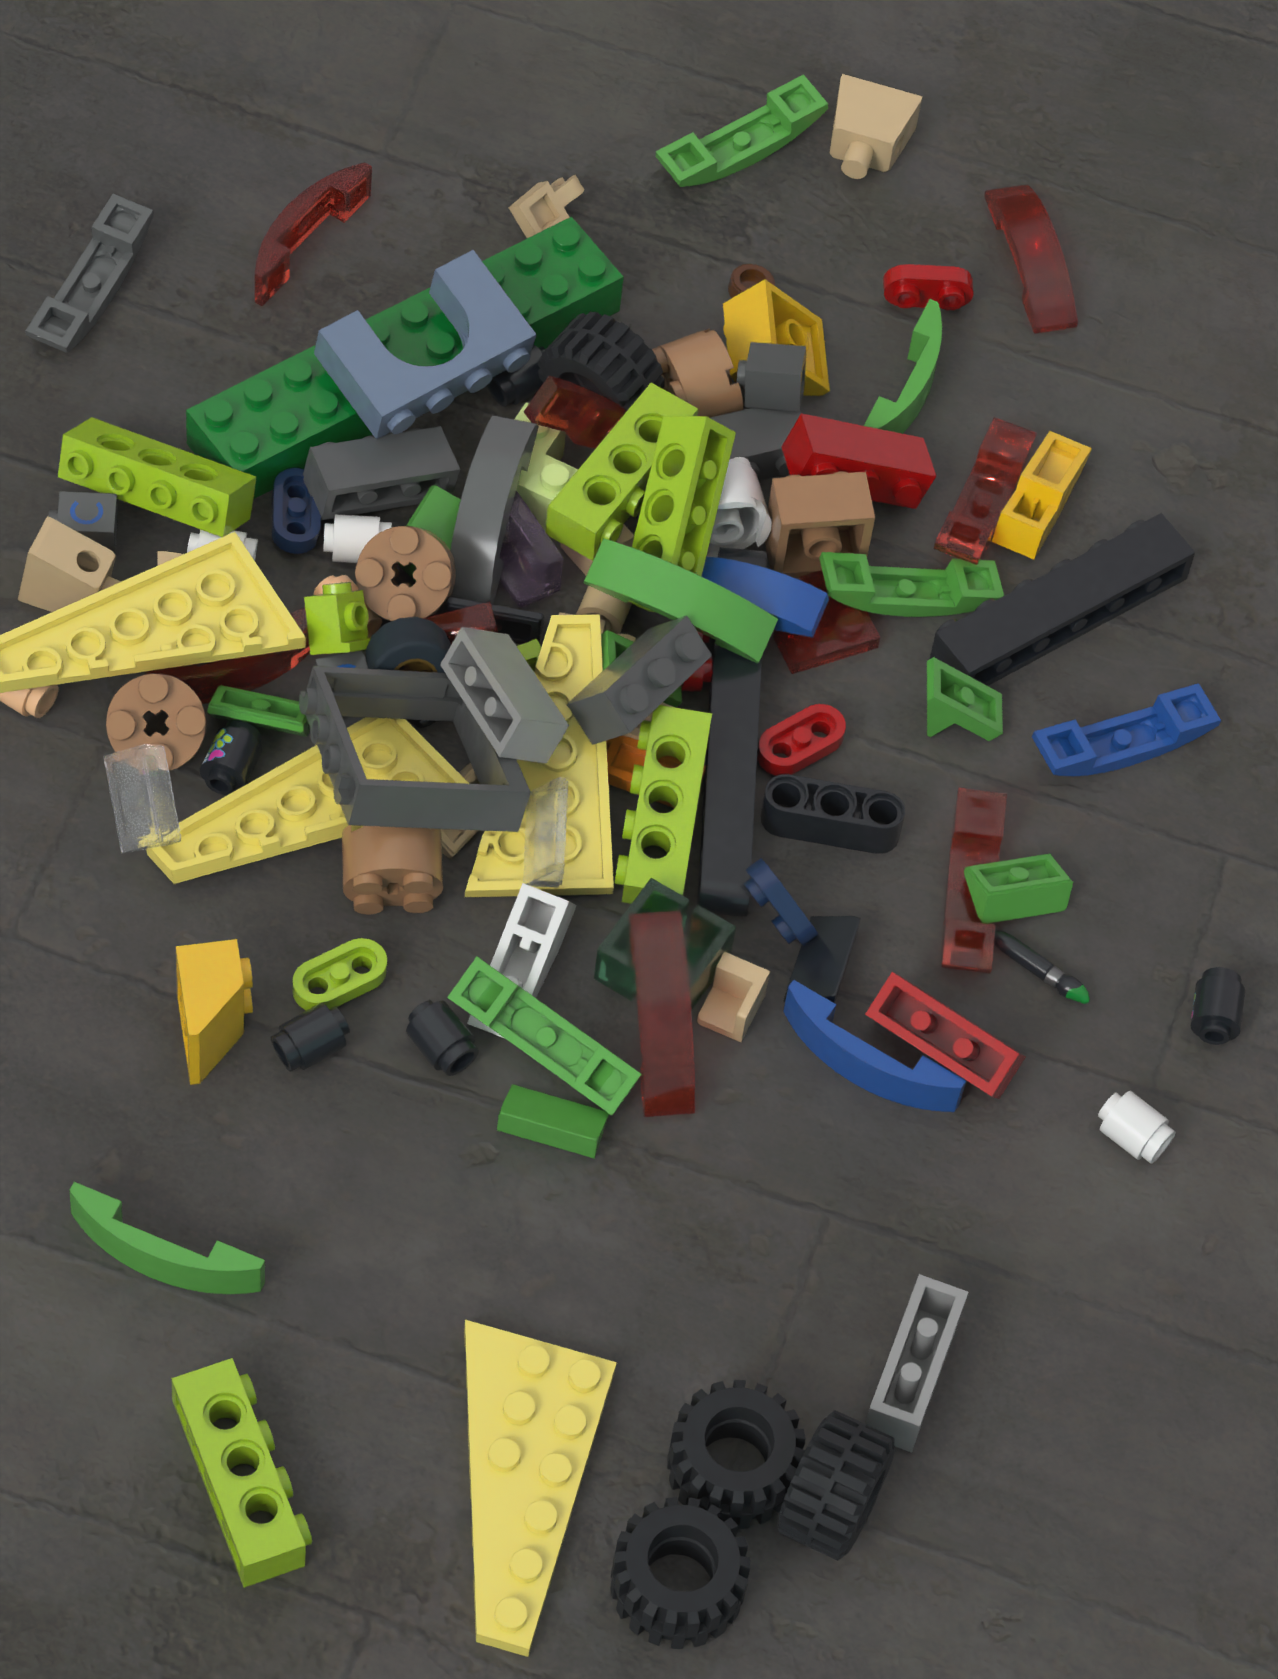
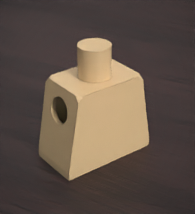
(871, 125)
(64, 568)

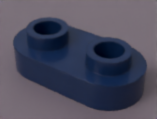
(297, 519)
(766, 888)

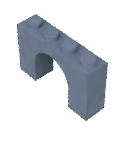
(395, 393)

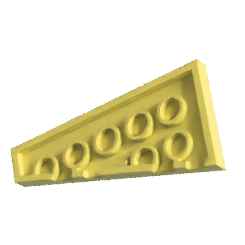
(173, 615)
(564, 667)
(295, 803)
(528, 1450)

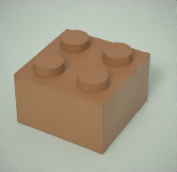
(817, 517)

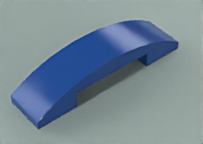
(788, 599)
(1129, 738)
(924, 1087)

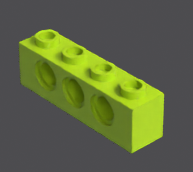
(613, 476)
(157, 477)
(684, 491)
(685, 737)
(256, 1548)

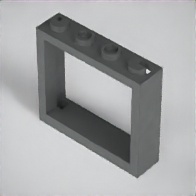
(415, 695)

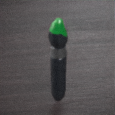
(1032, 961)

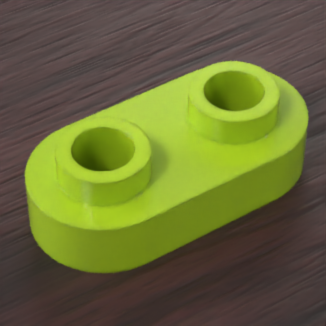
(337, 976)

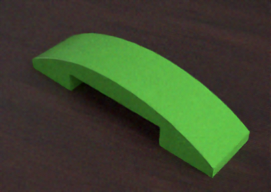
(747, 140)
(924, 351)
(909, 590)
(680, 593)
(544, 1035)
(223, 1272)

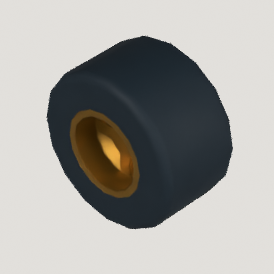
(408, 646)

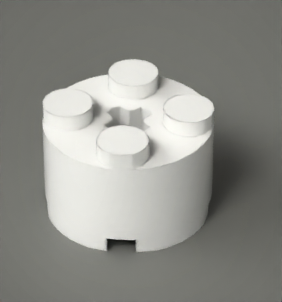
(741, 510)

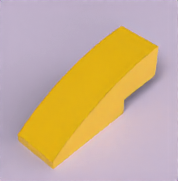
(1040, 495)

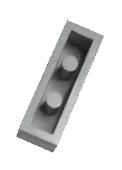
(504, 695)
(916, 1360)

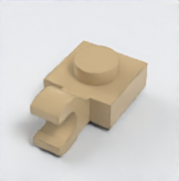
(545, 204)

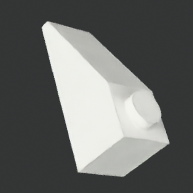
(530, 941)

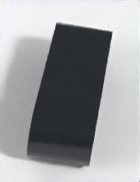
(856, 809)

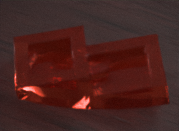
(574, 410)

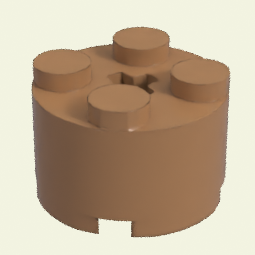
(699, 373)
(378, 573)
(156, 694)
(392, 868)

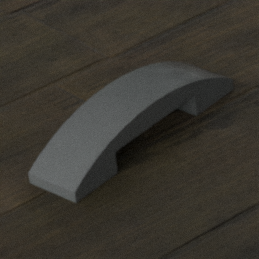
(95, 277)
(487, 506)

